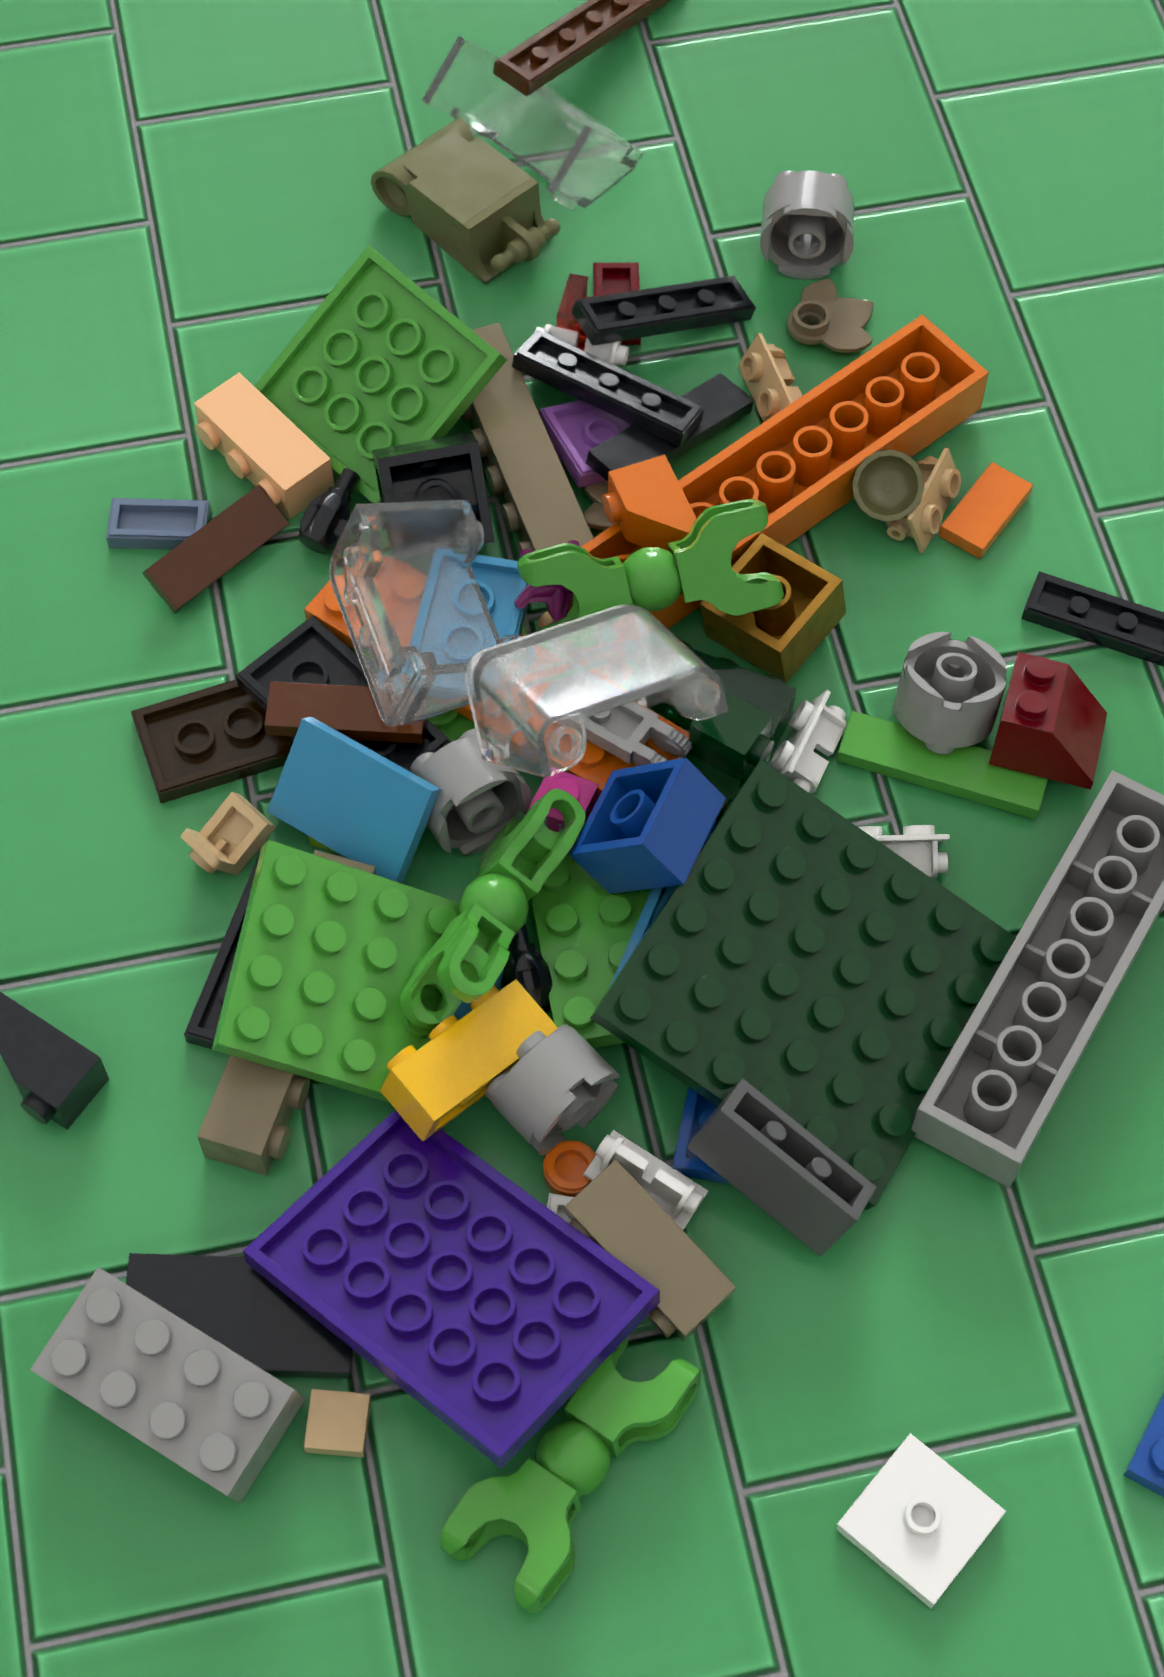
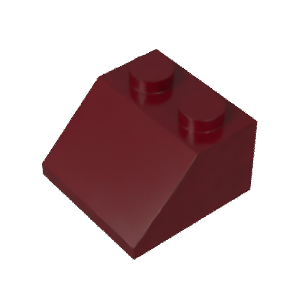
(1049, 723)

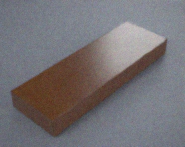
(215, 548)
(341, 707)

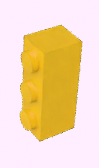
(462, 1058)

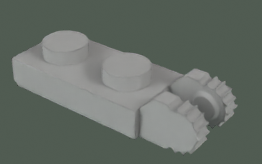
(628, 728)

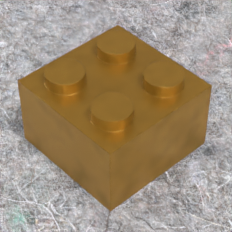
(790, 631)

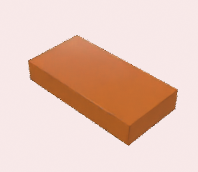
(985, 510)

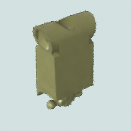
(467, 200)

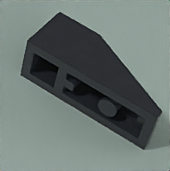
(47, 1066)

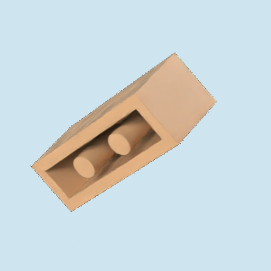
(263, 445)

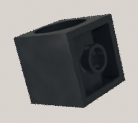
(435, 472)

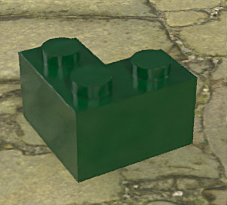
(730, 746)

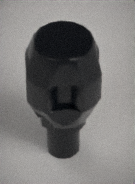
(328, 515)
(529, 969)

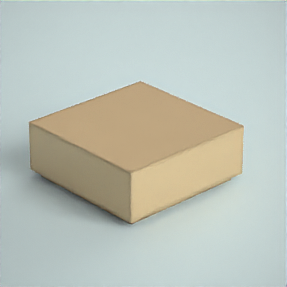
(337, 1423)

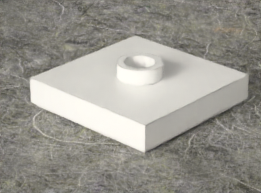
(920, 1520)

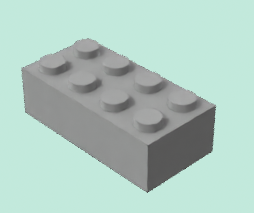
(168, 1384)

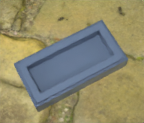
(154, 522)

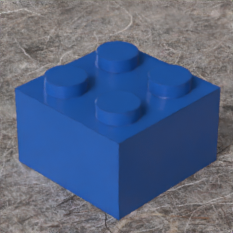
(648, 826)

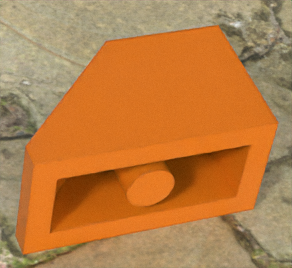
(648, 503)

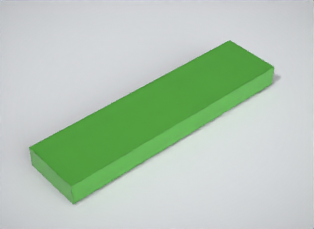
(964, 772)

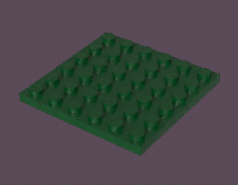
(807, 973)

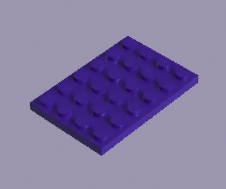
(453, 1283)

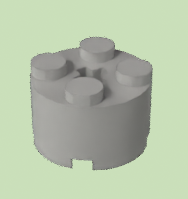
(807, 223)
(950, 691)
(474, 794)
(553, 1087)

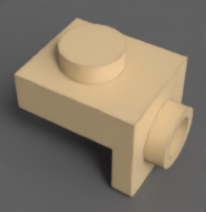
(229, 836)

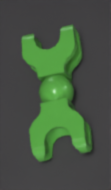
(655, 577)
(492, 910)
(569, 1463)

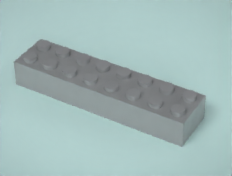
(1051, 987)

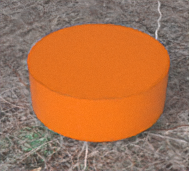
(565, 1167)

